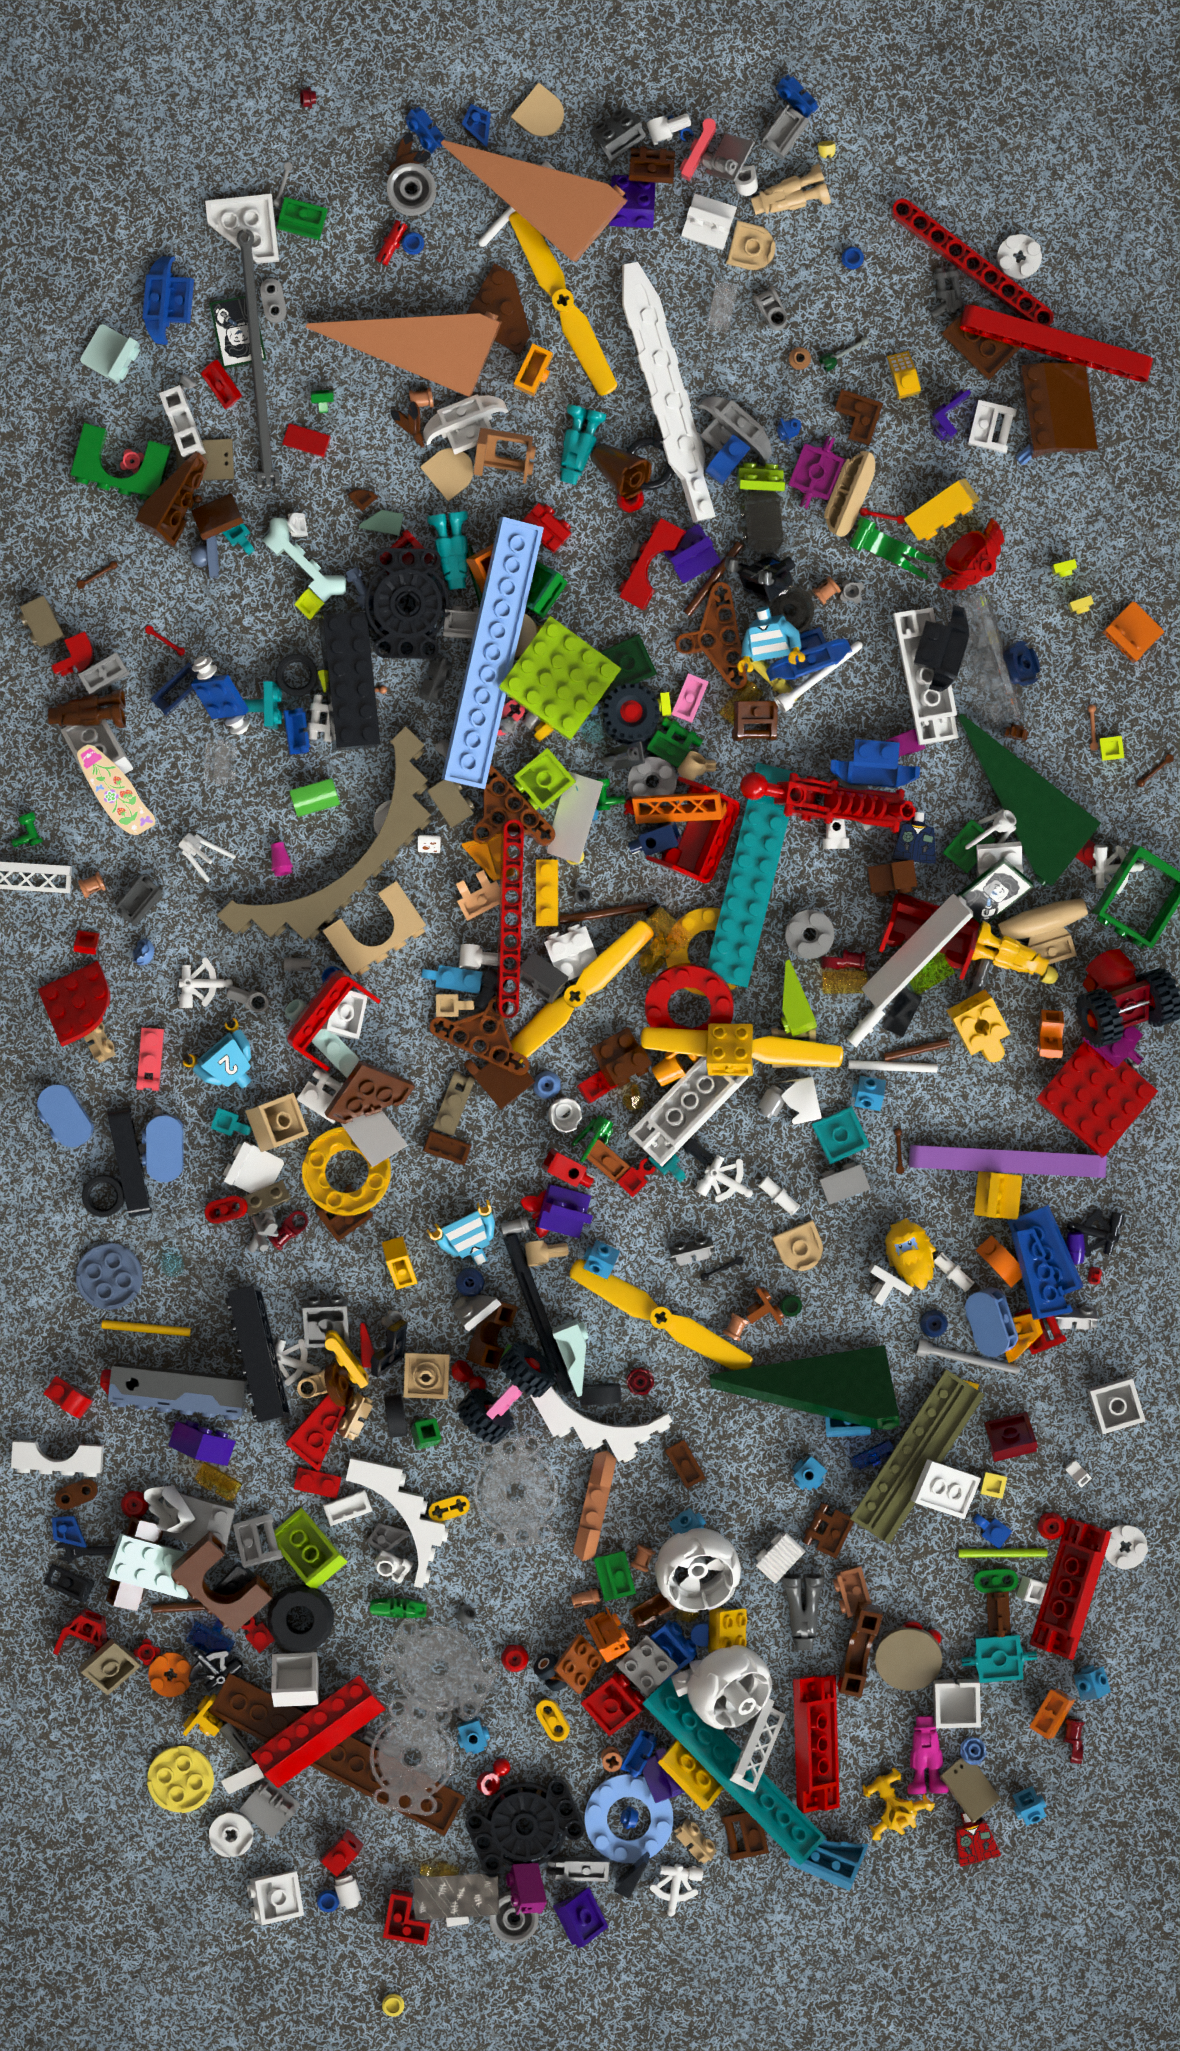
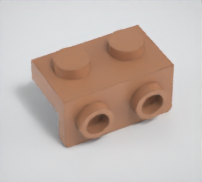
(852, 1588)

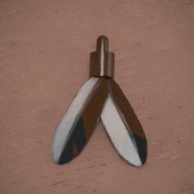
(404, 157)
(410, 423)

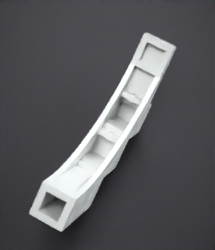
(621, 1439)
(386, 1481)

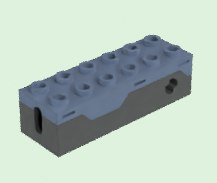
(175, 1390)

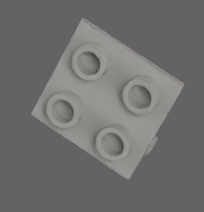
(728, 157)
(647, 1665)
(269, 1807)

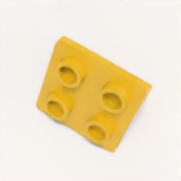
(998, 1195)
(727, 1628)
(208, 1723)

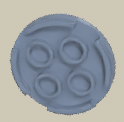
(109, 1276)

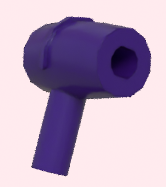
(1076, 1246)

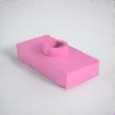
(690, 698)

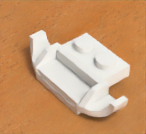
(463, 421)

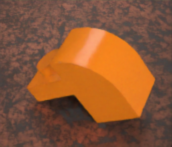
(1050, 1034)
(1000, 1260)

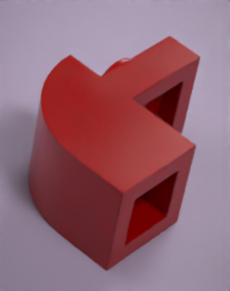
(81, 655)
(69, 1398)

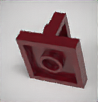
(1010, 1436)

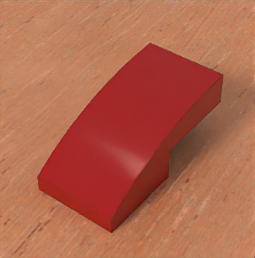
(594, 1087)

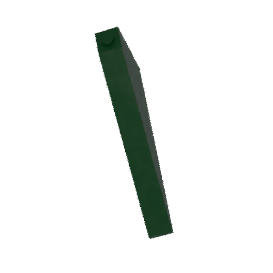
(1046, 819)
(840, 1386)

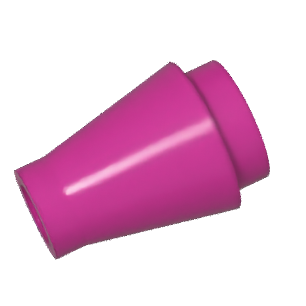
(280, 861)

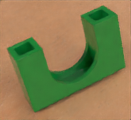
(88, 465)

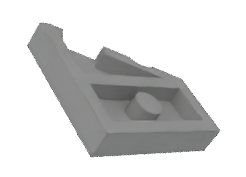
(474, 1309)

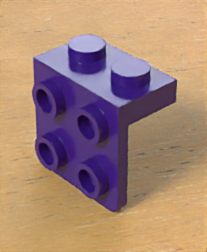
(640, 205)
(943, 428)

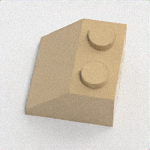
(277, 1122)

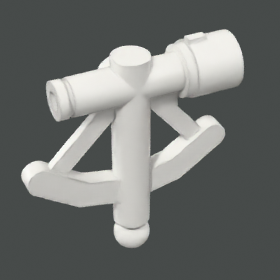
(1103, 868)
(189, 984)
(714, 1174)
(301, 1365)
(677, 1874)

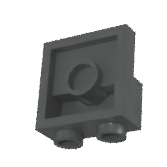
(323, 1316)

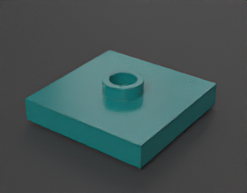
(841, 1135)

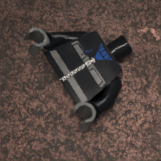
(764, 578)

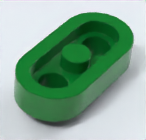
(995, 1581)

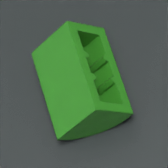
(314, 797)

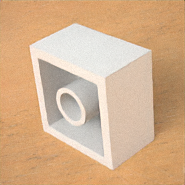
(1116, 1405)

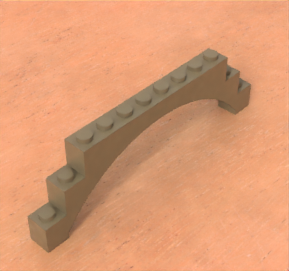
(311, 912)

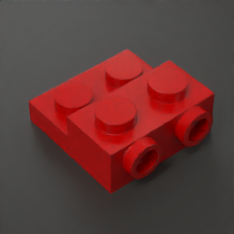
(613, 1703)

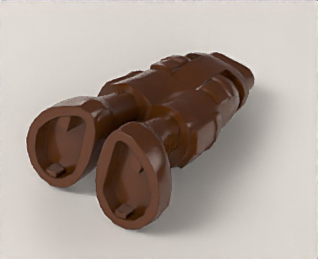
(89, 710)

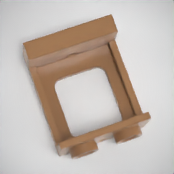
(486, 452)

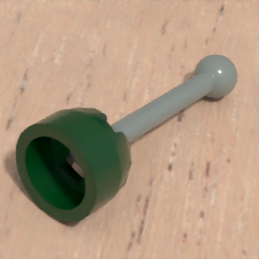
(830, 359)

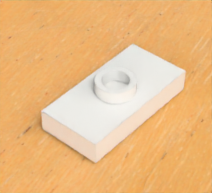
(347, 1507)

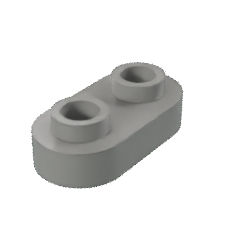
(273, 300)

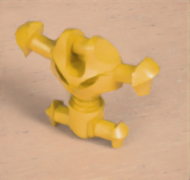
(898, 1811)

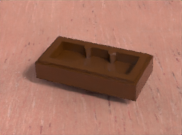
(447, 1148)

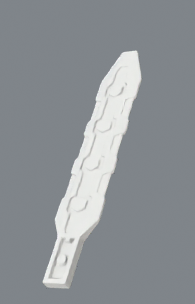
(667, 393)

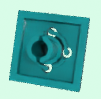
(268, 705)

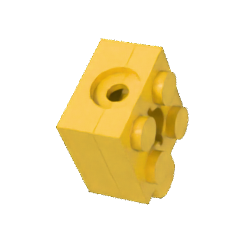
(980, 1025)

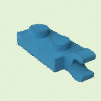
(455, 978)

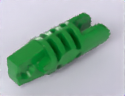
(398, 1607)

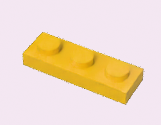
(546, 892)

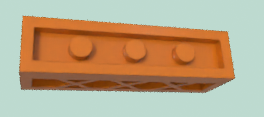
(677, 812)

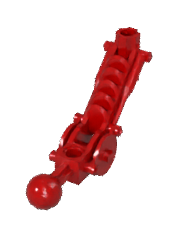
(863, 806)

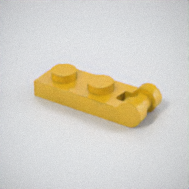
(346, 1358)

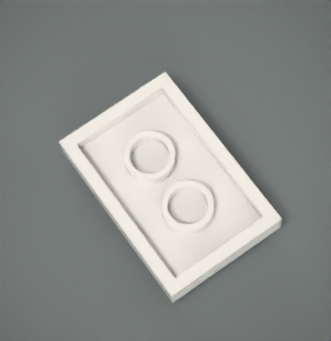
(945, 1489)

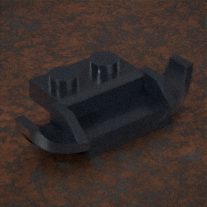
(944, 648)

